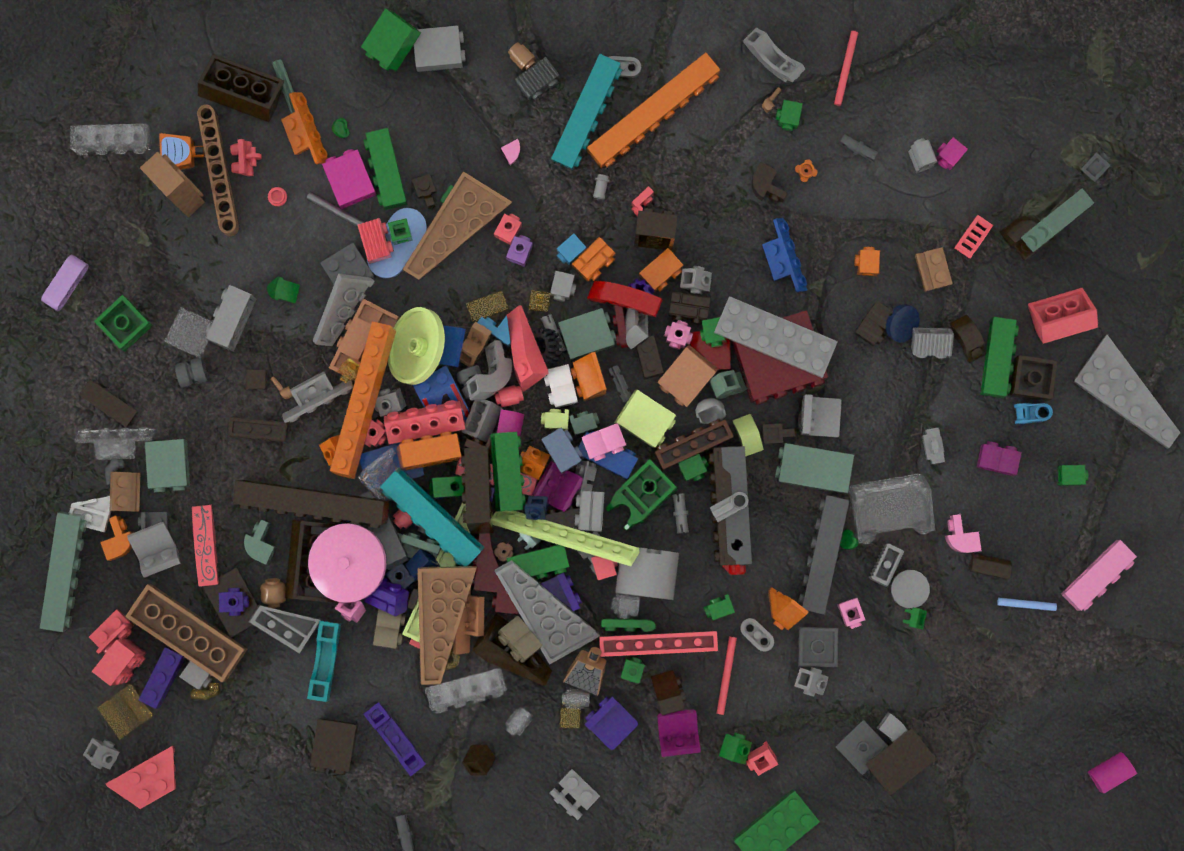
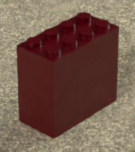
(771, 377)

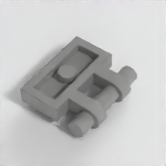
(579, 790)

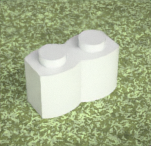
(561, 386)

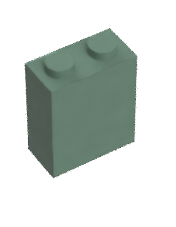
(587, 333)
(167, 465)

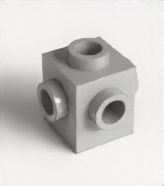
(696, 280)
(389, 401)
(811, 681)
(101, 753)

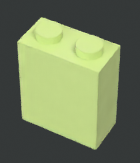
(645, 419)

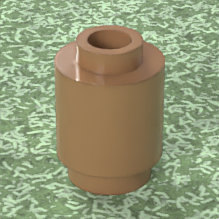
(521, 56)

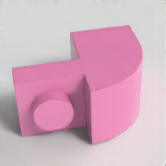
(962, 542)

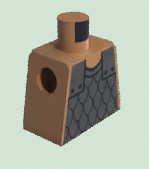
(587, 671)

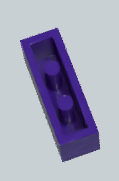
(162, 678)

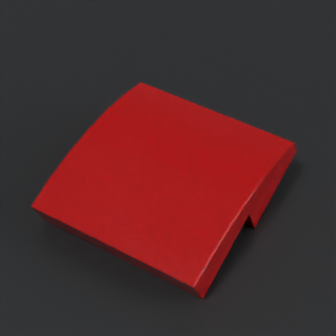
(717, 356)

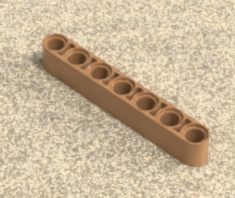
(218, 161)

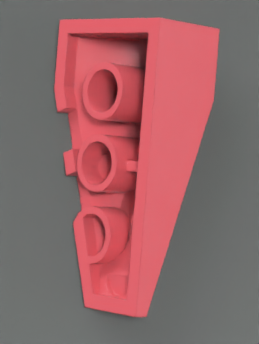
(527, 358)

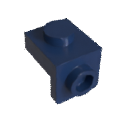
(536, 507)

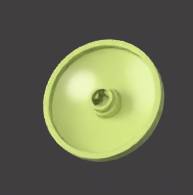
(416, 346)

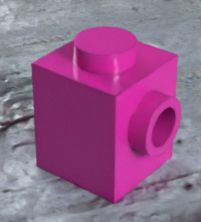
(950, 153)

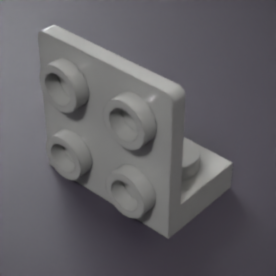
(820, 416)
(154, 549)

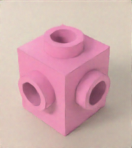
(673, 340)

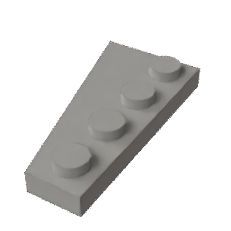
(344, 297)

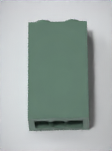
(1057, 220)
(814, 468)

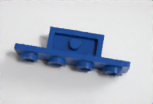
(782, 256)

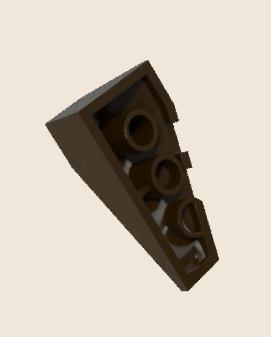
(496, 653)

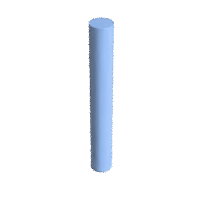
(1027, 604)

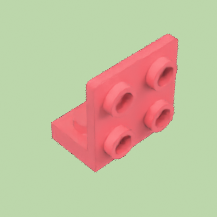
(112, 629)

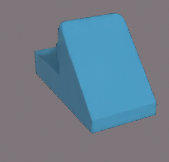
(500, 332)

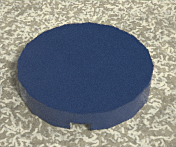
(901, 323)

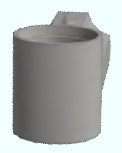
(727, 507)

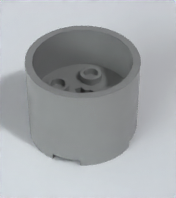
(650, 575)

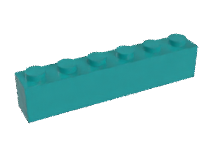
(586, 112)
(432, 517)

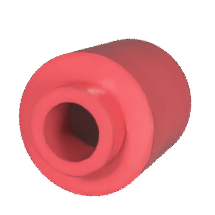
(509, 396)
(402, 519)

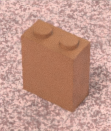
(687, 376)

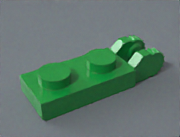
(629, 624)

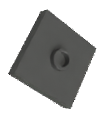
(818, 647)
(861, 746)

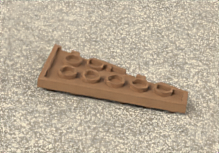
(459, 218)
(441, 605)

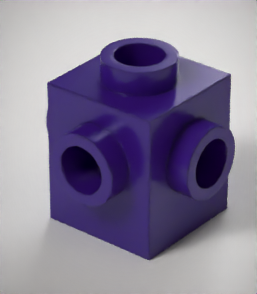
(226, 601)

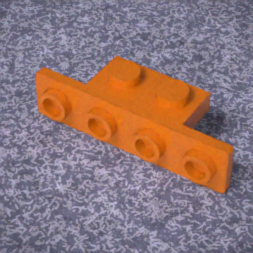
(302, 130)

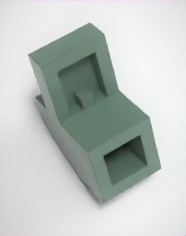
(727, 384)
(256, 546)

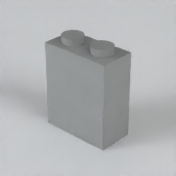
(439, 49)

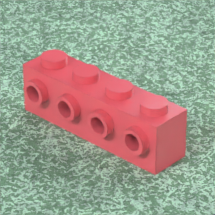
(424, 421)

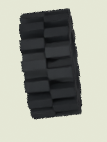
(552, 344)

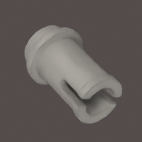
(601, 186)

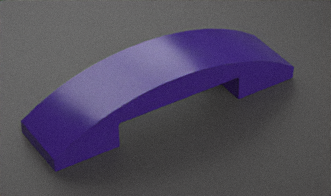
(395, 738)

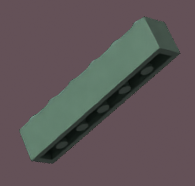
(62, 571)

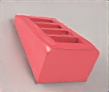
(982, 222)

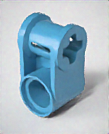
(1028, 413)

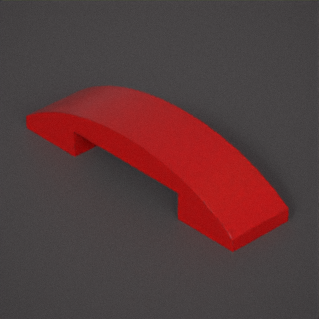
(625, 296)

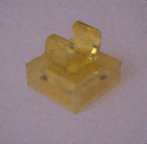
(539, 301)
(349, 370)

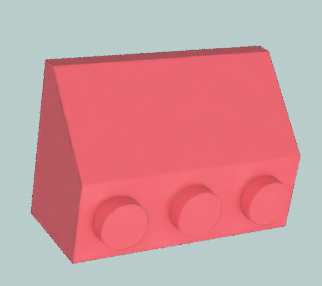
(1063, 315)

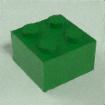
(123, 323)

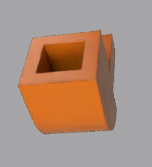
(118, 545)

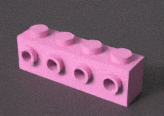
(1099, 575)

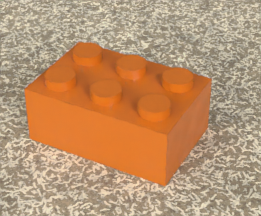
(428, 451)

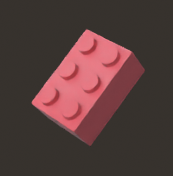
(119, 662)

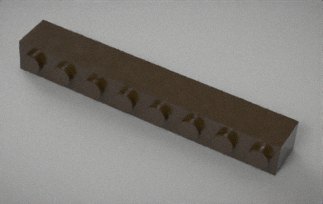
(311, 502)

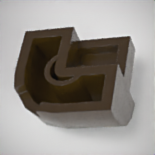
(1015, 230)

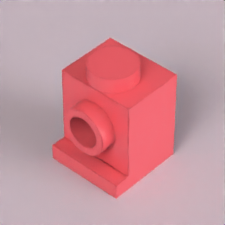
(766, 763)

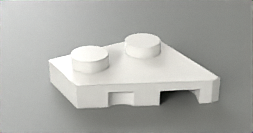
(95, 512)

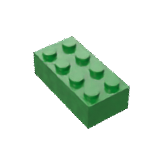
(778, 826)

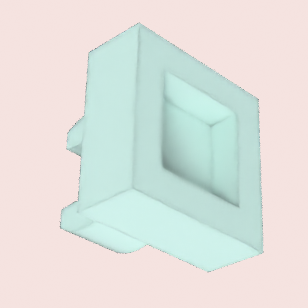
(531, 541)

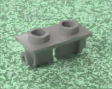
(587, 472)

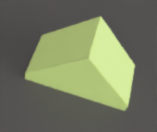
(748, 434)

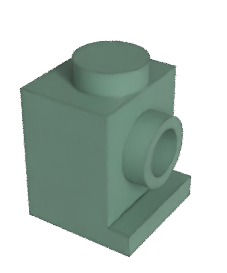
(584, 422)

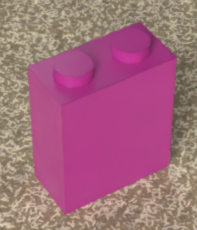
(349, 178)

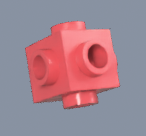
(380, 436)

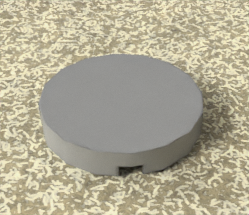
(910, 589)

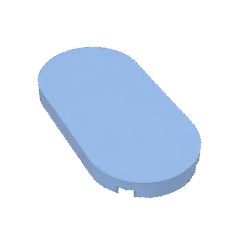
(393, 266)

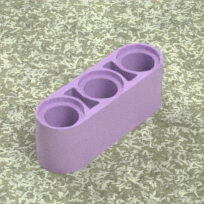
(64, 282)

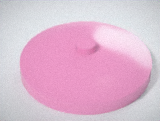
(347, 562)

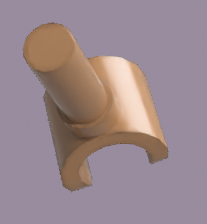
(768, 104)
(285, 393)

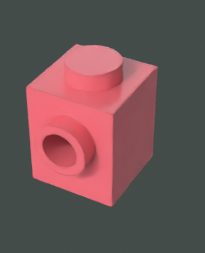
(508, 228)
(603, 567)

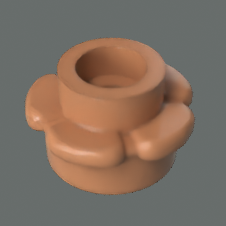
(500, 547)

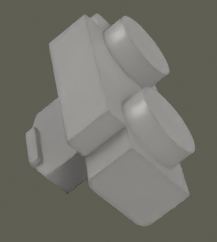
(933, 446)

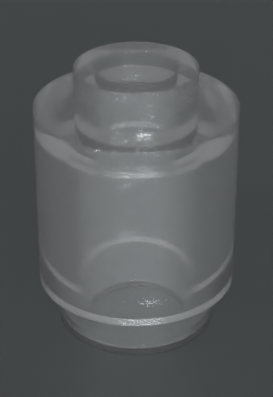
(575, 698)
(518, 721)

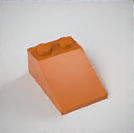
(589, 377)

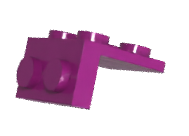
(558, 487)
(678, 733)

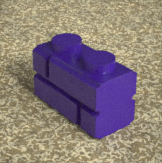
(389, 598)

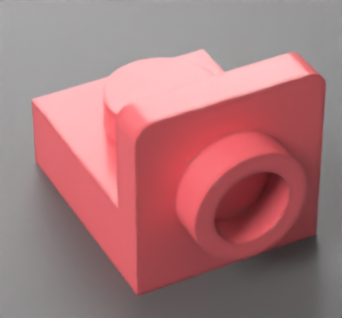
(643, 199)

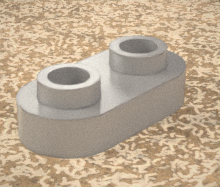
(625, 63)
(757, 634)

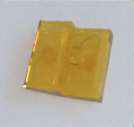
(124, 712)

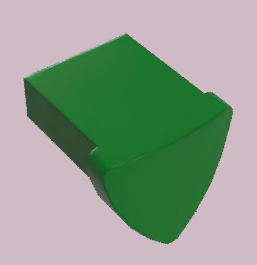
(283, 290)

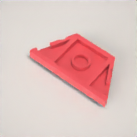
(147, 780)

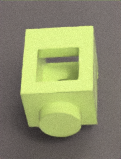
(555, 419)

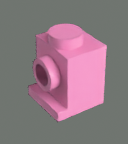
(853, 605)
(351, 610)

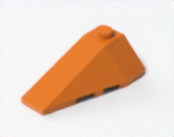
(784, 610)

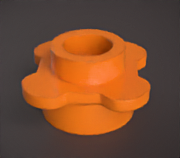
(806, 175)

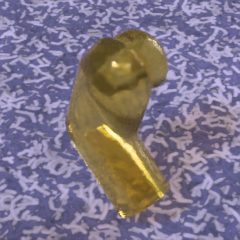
(206, 694)

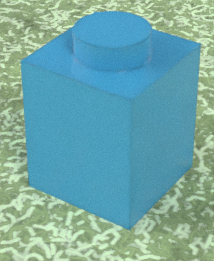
(570, 250)

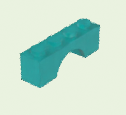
(325, 659)

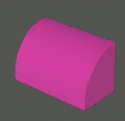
(510, 422)
(1112, 772)

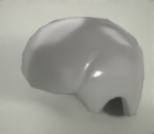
(710, 410)

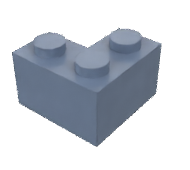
(561, 450)

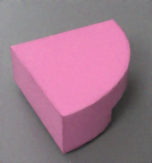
(511, 151)

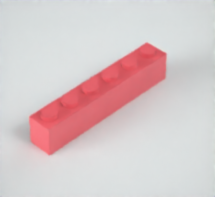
(658, 643)

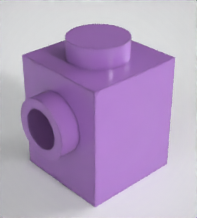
(519, 250)

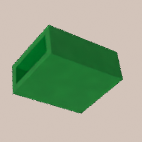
(390, 40)

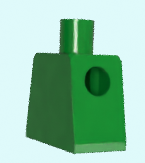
(440, 487)

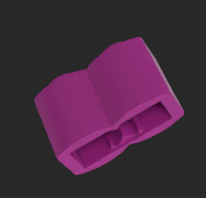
(999, 459)

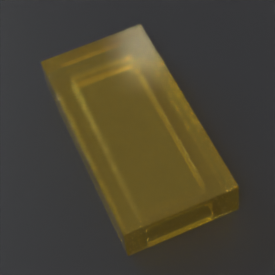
(487, 306)

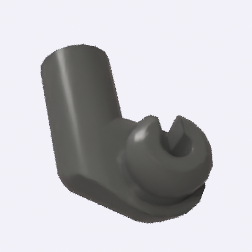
(113, 466)

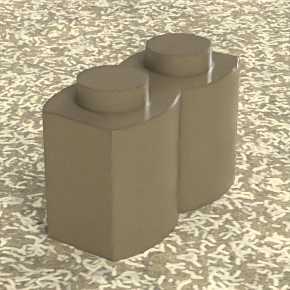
(388, 629)
(519, 639)

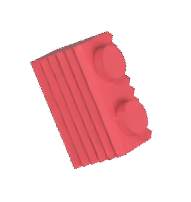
(375, 241)

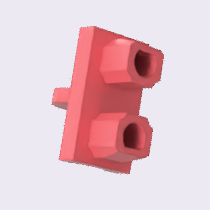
(247, 157)

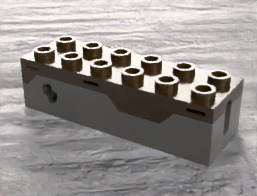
(727, 478)

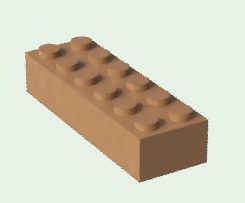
(173, 183)
(186, 633)

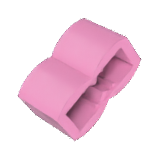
(604, 441)

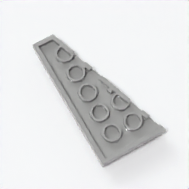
(1119, 387)
(544, 614)

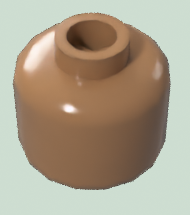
(273, 592)

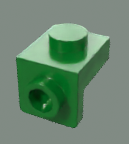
(632, 670)

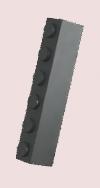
(824, 554)

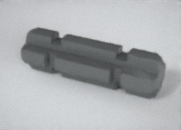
(619, 383)

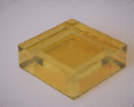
(570, 718)

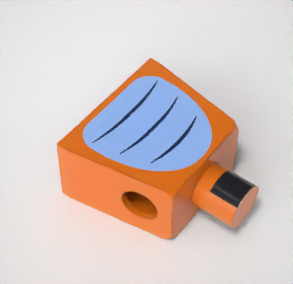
(180, 150)

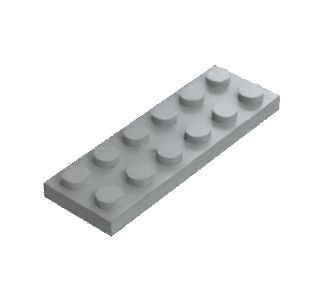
(775, 337)

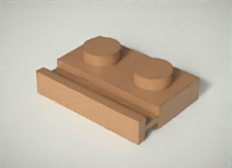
(933, 269)
(124, 491)

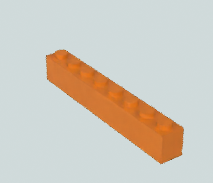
(654, 110)
(363, 400)

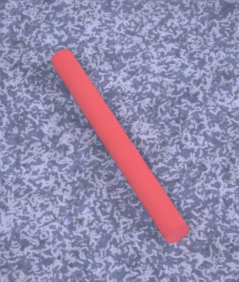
(846, 68)
(726, 675)

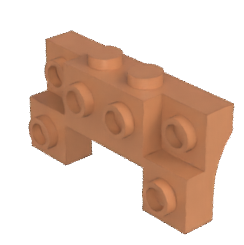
(355, 339)

